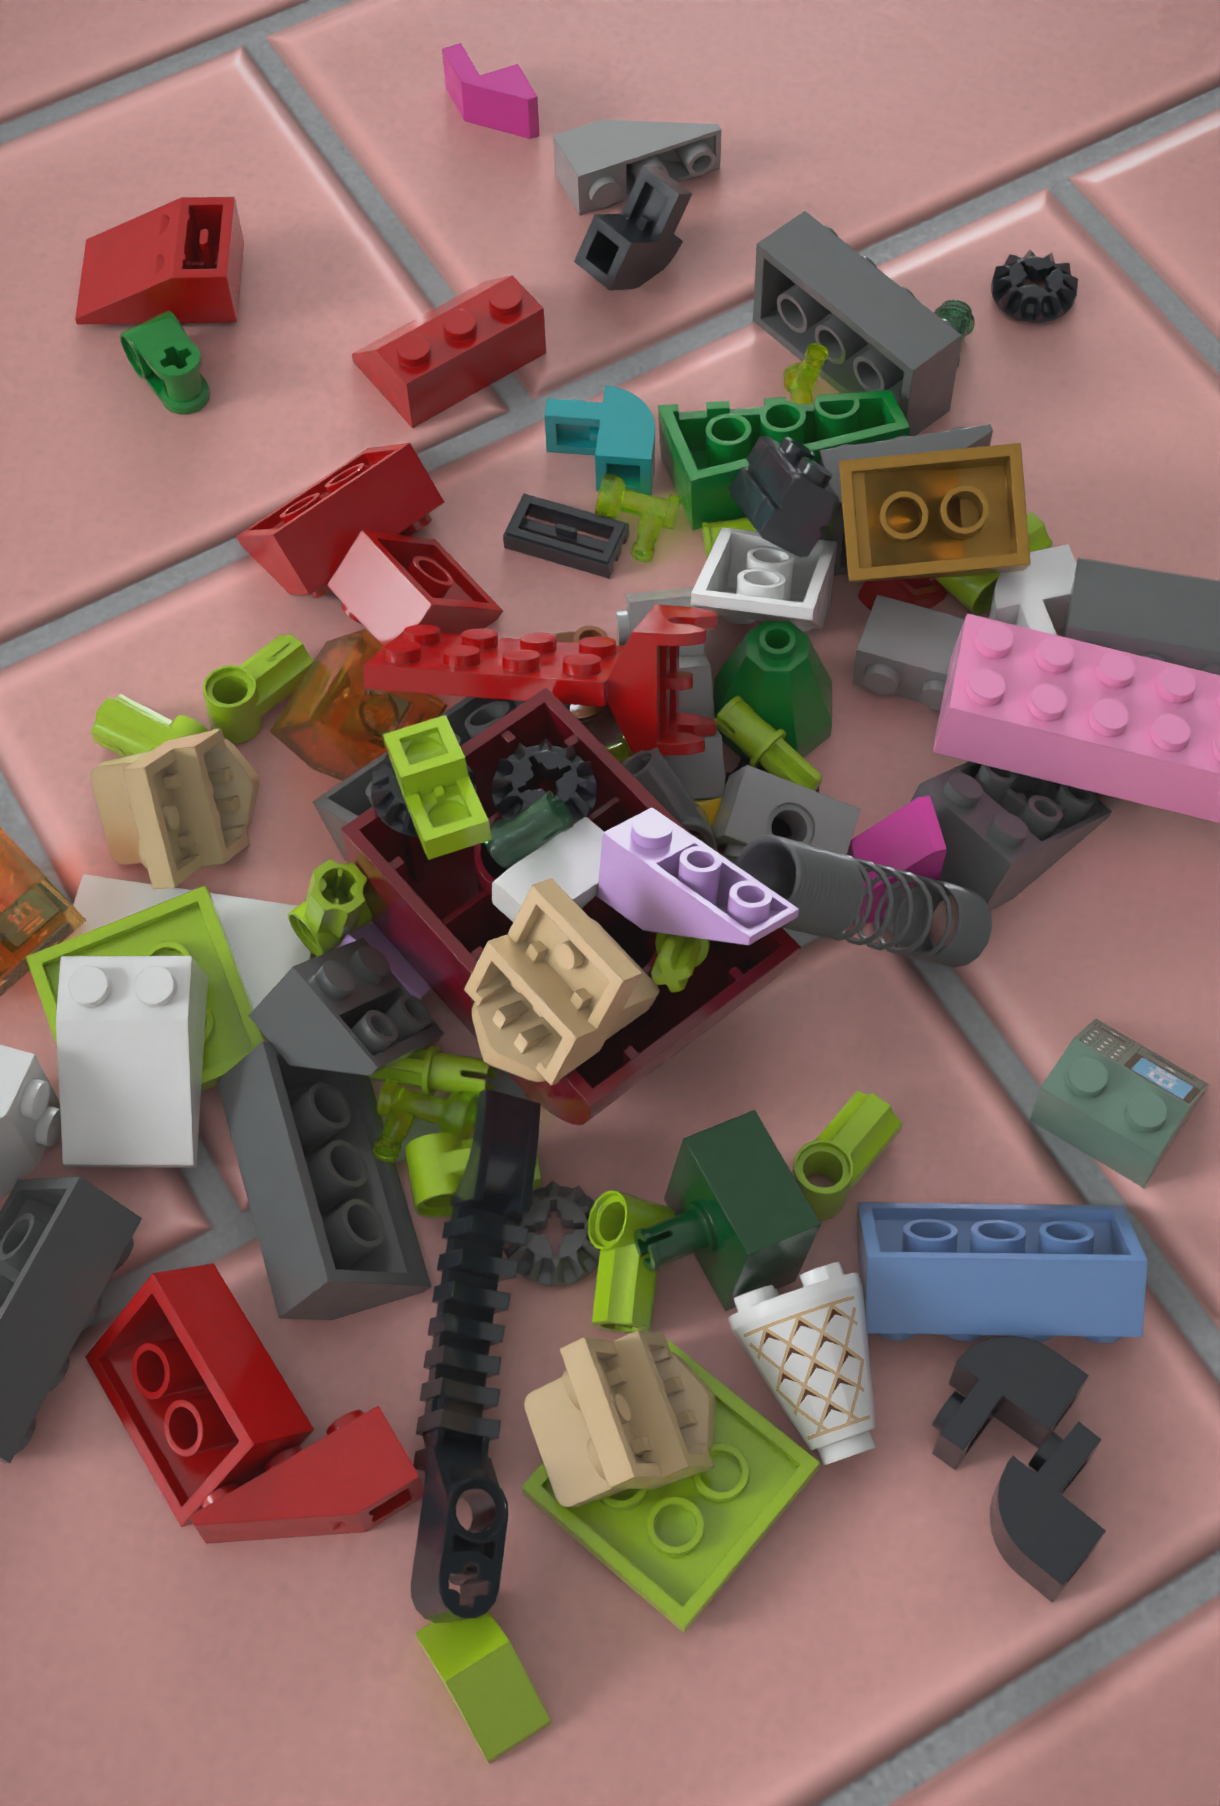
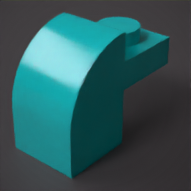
(614, 431)

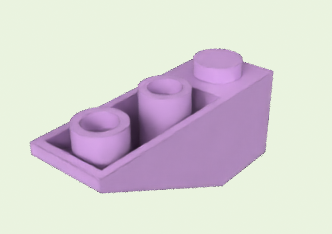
(682, 886)

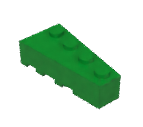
(712, 445)

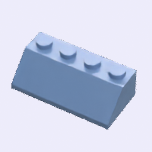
(1000, 1271)

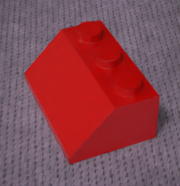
(456, 349)
(312, 533)
(195, 1387)

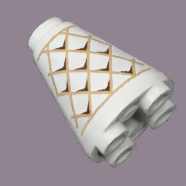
(814, 1357)

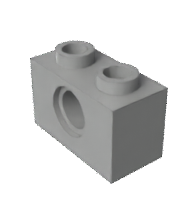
(757, 797)

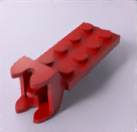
(634, 679)

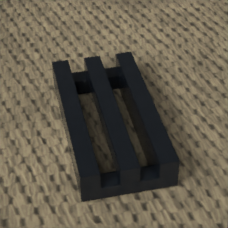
(562, 542)

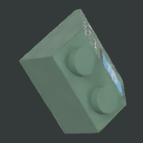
(1117, 1101)

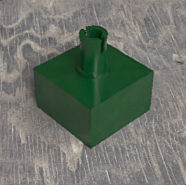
(733, 1211)

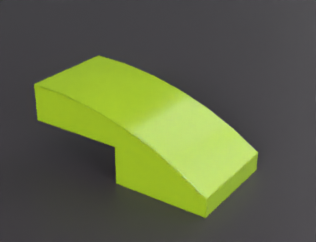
(437, 787)

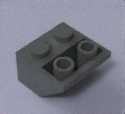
(345, 1013)

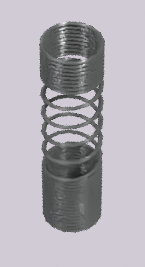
(831, 891)

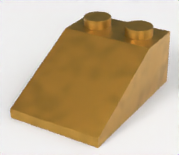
(935, 514)

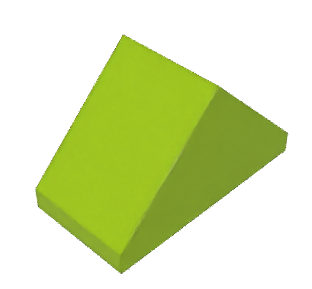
(485, 1682)

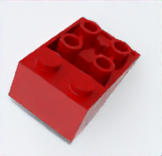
(165, 260)

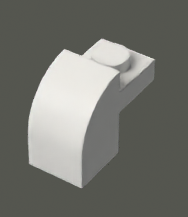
(1039, 593)

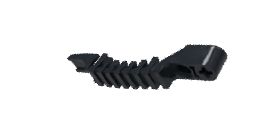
(455, 1435)

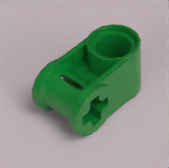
(167, 362)

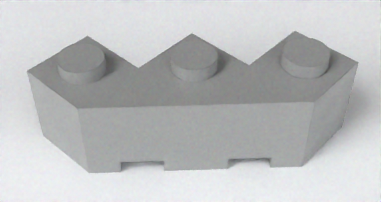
(701, 772)

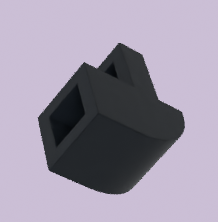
(639, 242)
(1007, 1380)
(1032, 1520)

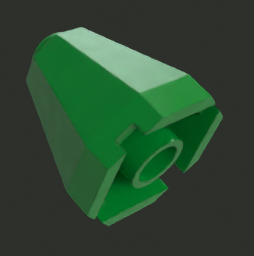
(782, 682)

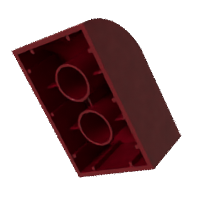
(444, 916)

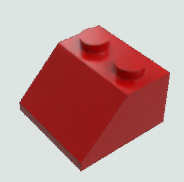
(408, 582)

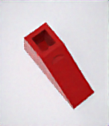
(328, 1488)

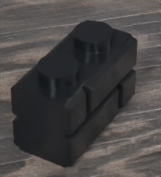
(785, 494)

